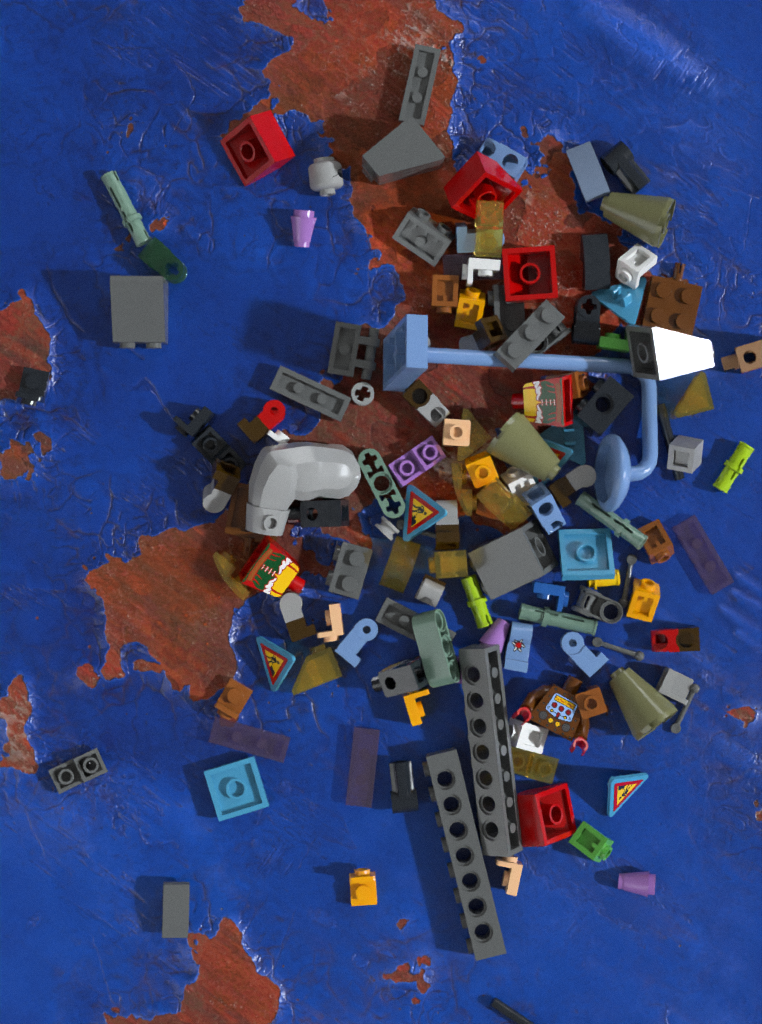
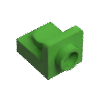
(613, 343)
(591, 842)

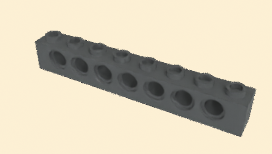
(490, 750)
(492, 942)

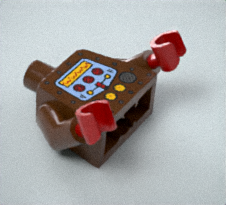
(557, 711)

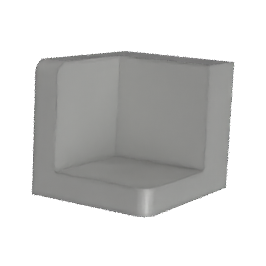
(685, 454)
(674, 685)

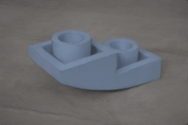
(588, 172)

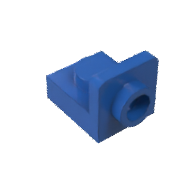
(547, 590)

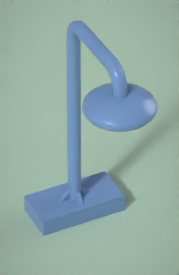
(408, 356)

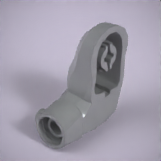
(298, 473)

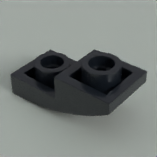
(596, 261)
(213, 446)

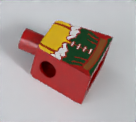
(547, 401)
(271, 569)

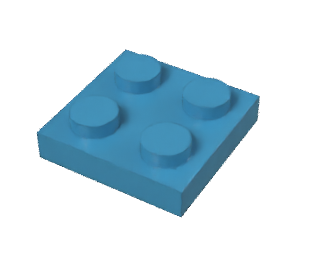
(586, 554)
(236, 788)

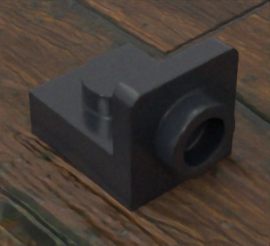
(33, 386)
(198, 419)

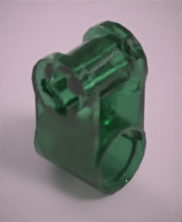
(161, 259)

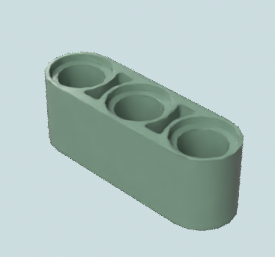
(436, 648)

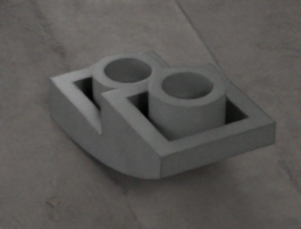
(77, 770)
(175, 909)

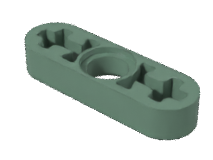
(379, 462)

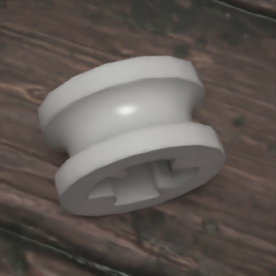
(366, 401)
(387, 528)

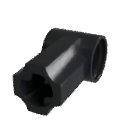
(621, 162)
(403, 791)

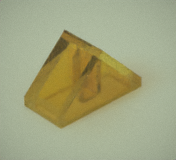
(695, 399)
(478, 436)
(400, 564)

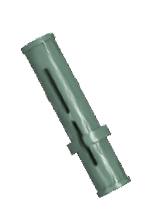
(130, 217)
(620, 526)
(557, 619)

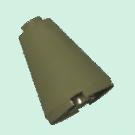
(640, 215)
(524, 449)
(640, 702)

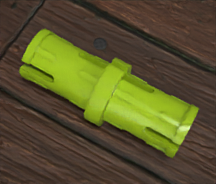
(733, 467)
(476, 601)

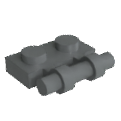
(345, 349)

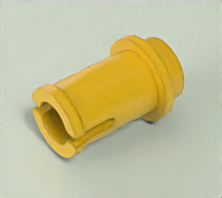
(605, 582)

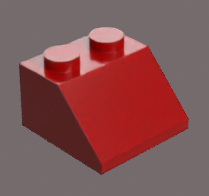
(257, 147)
(480, 180)
(530, 274)
(545, 815)

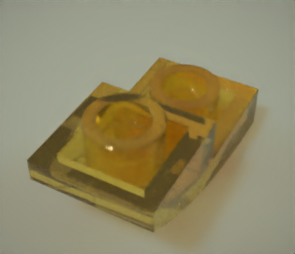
(489, 228)
(464, 496)
(504, 504)
(226, 567)
(534, 765)

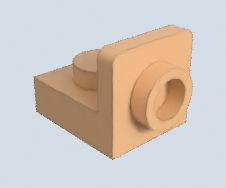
(456, 432)
(334, 618)
(511, 877)

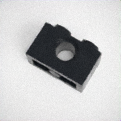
(616, 398)

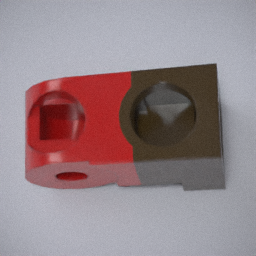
(268, 419)
(675, 639)

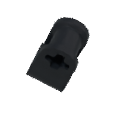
(586, 326)

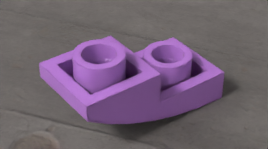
(416, 461)

